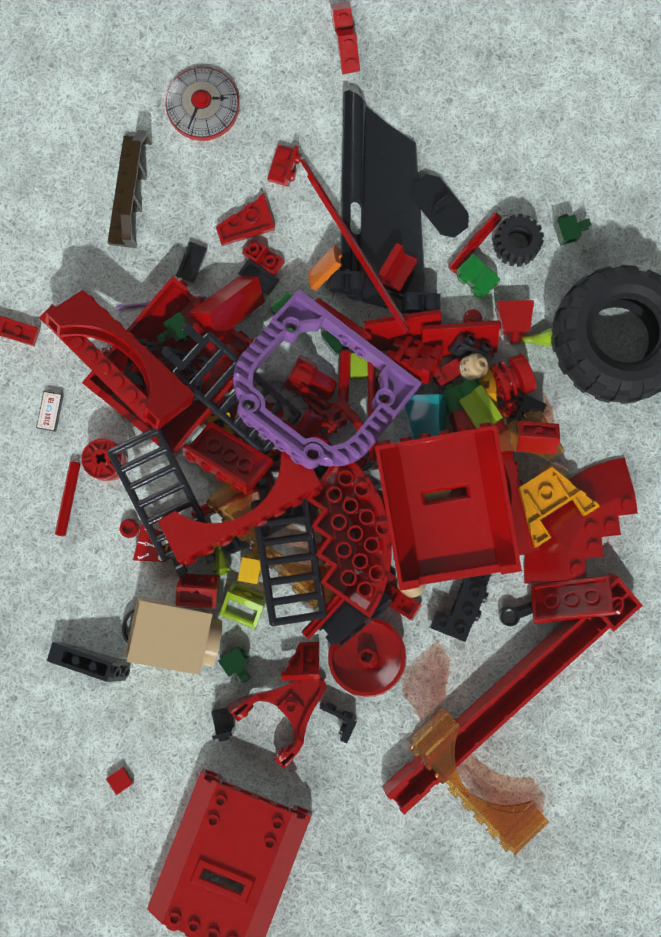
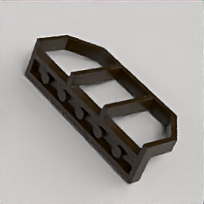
(124, 199)

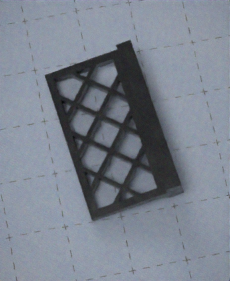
(138, 379)

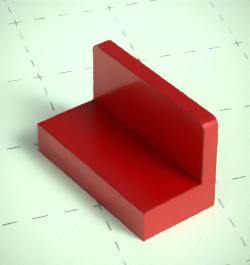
(397, 268)
(538, 437)

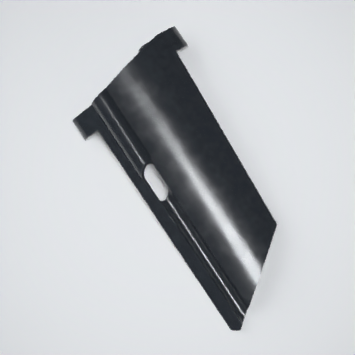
(379, 177)

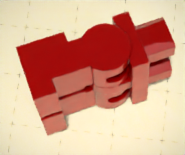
(416, 357)

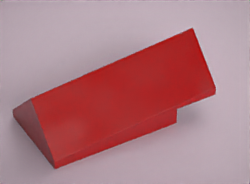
(229, 305)

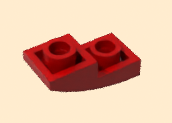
(263, 257)

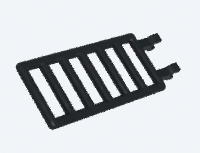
(206, 398)
(139, 504)
(265, 562)

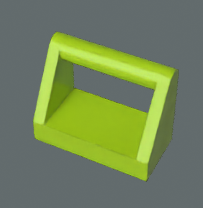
(247, 598)

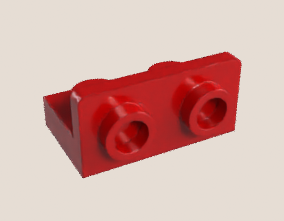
(283, 165)

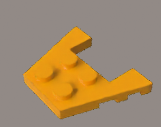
(545, 495)

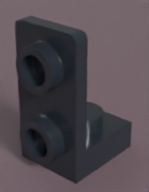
(223, 724)
(345, 729)

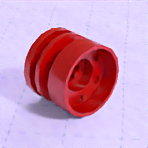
(513, 377)
(94, 466)

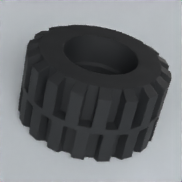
(525, 227)

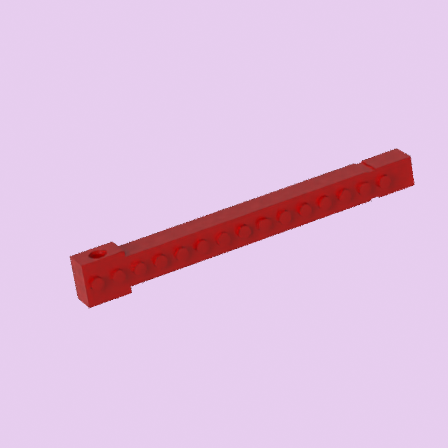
(514, 692)

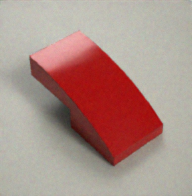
(401, 603)

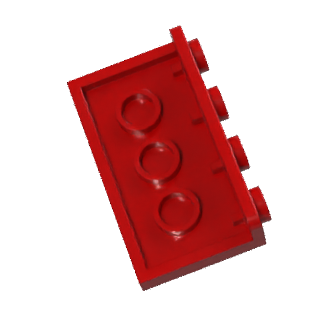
(228, 458)

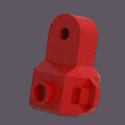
(307, 372)

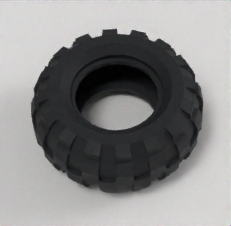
(576, 341)

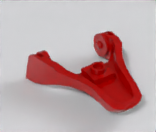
(295, 701)

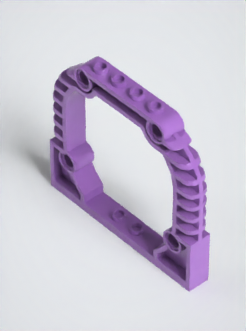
(302, 316)

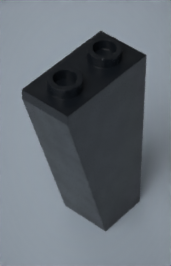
(349, 621)
(89, 662)

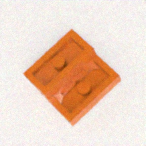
(324, 267)

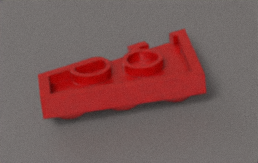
(249, 222)

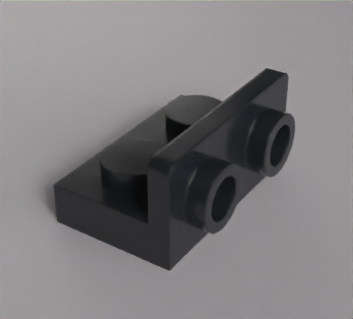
(467, 344)

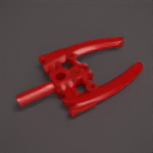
(329, 415)

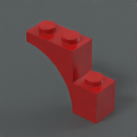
(345, 37)

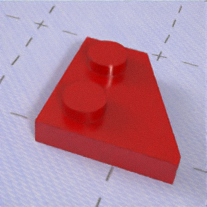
(304, 663)

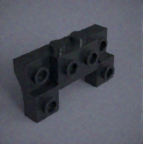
(464, 610)

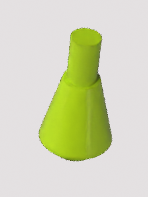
(540, 338)
(221, 564)

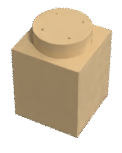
(173, 636)

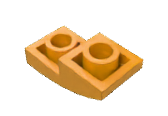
(489, 386)

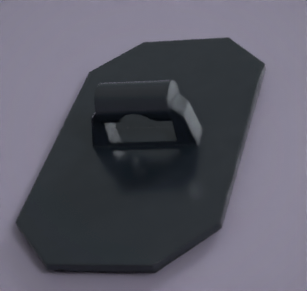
(440, 205)

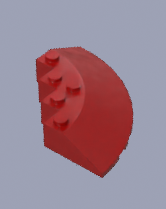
(356, 536)
(581, 536)

